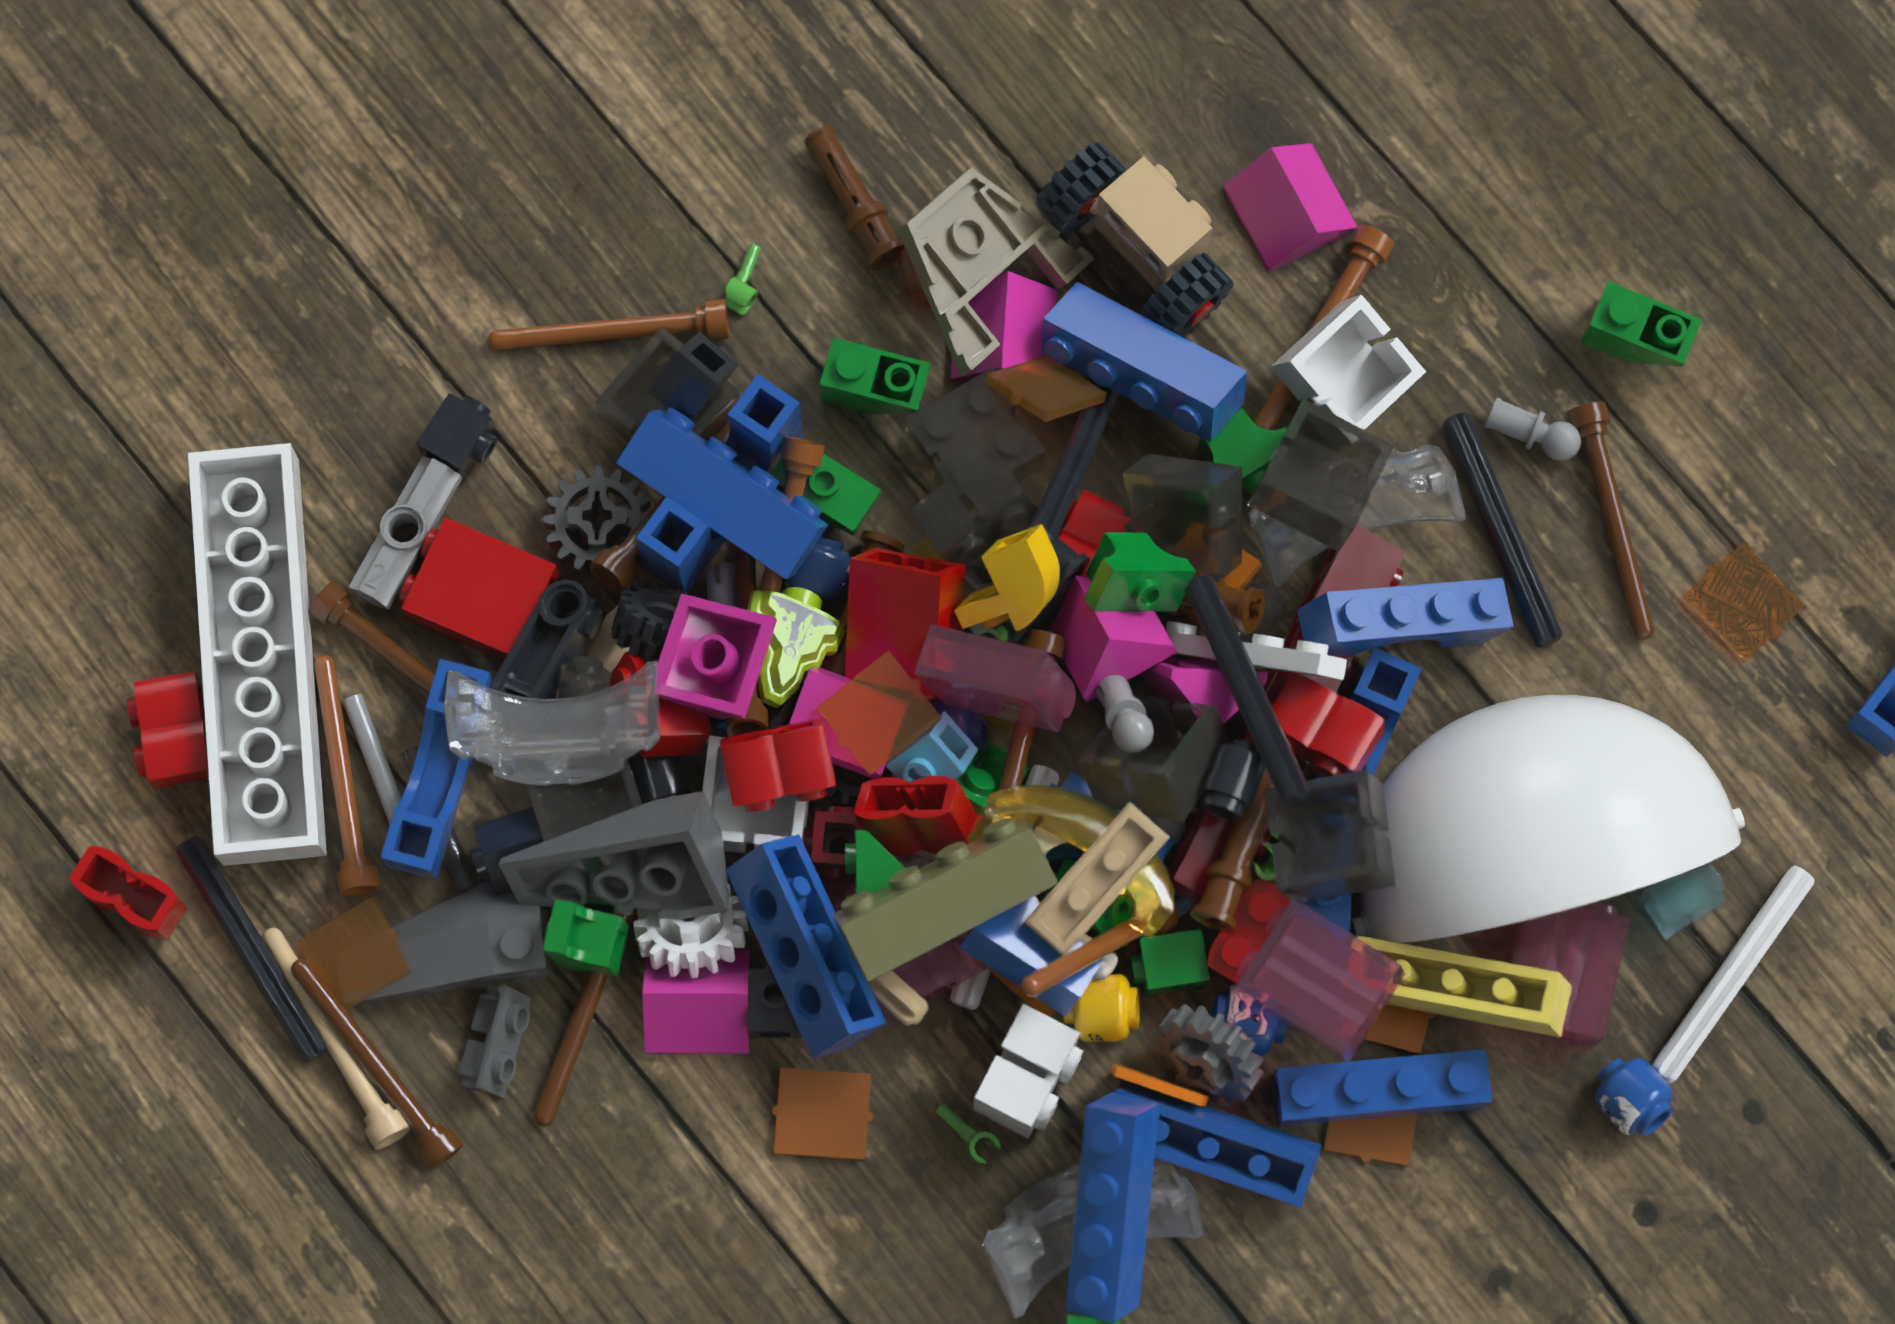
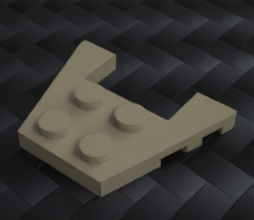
(965, 243)

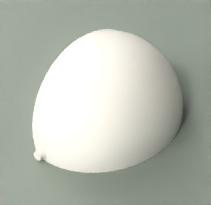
(1540, 815)

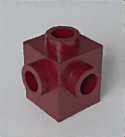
(830, 827)

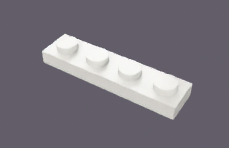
(1264, 652)

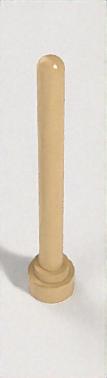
(382, 1121)

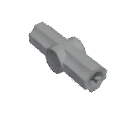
(419, 504)

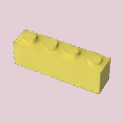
(1478, 988)

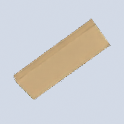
(1097, 879)

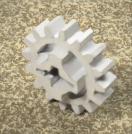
(692, 940)

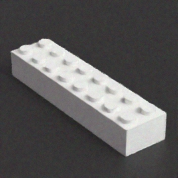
(256, 655)

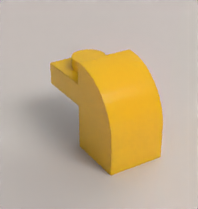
(1023, 578)

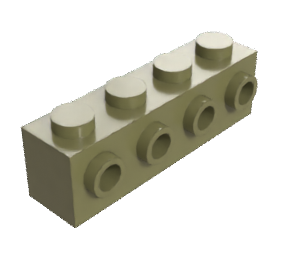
(944, 897)

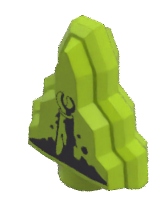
(798, 641)

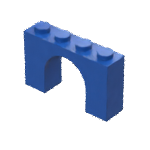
(680, 545)
(1016, 949)

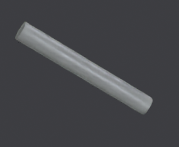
(373, 753)

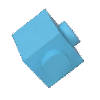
(937, 752)

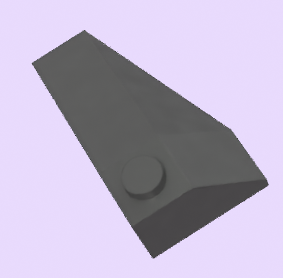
(644, 858)
(470, 944)

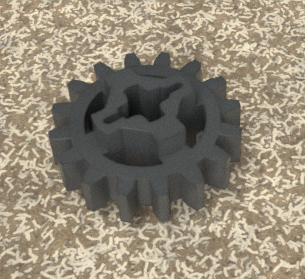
(578, 519)
(1208, 1054)

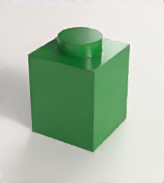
(1170, 963)

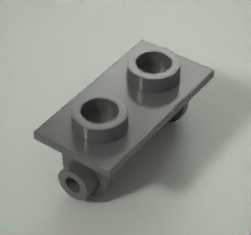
(503, 1017)

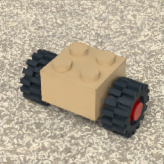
(1147, 226)

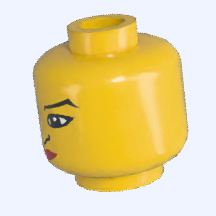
(1106, 1010)

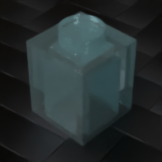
(1683, 899)

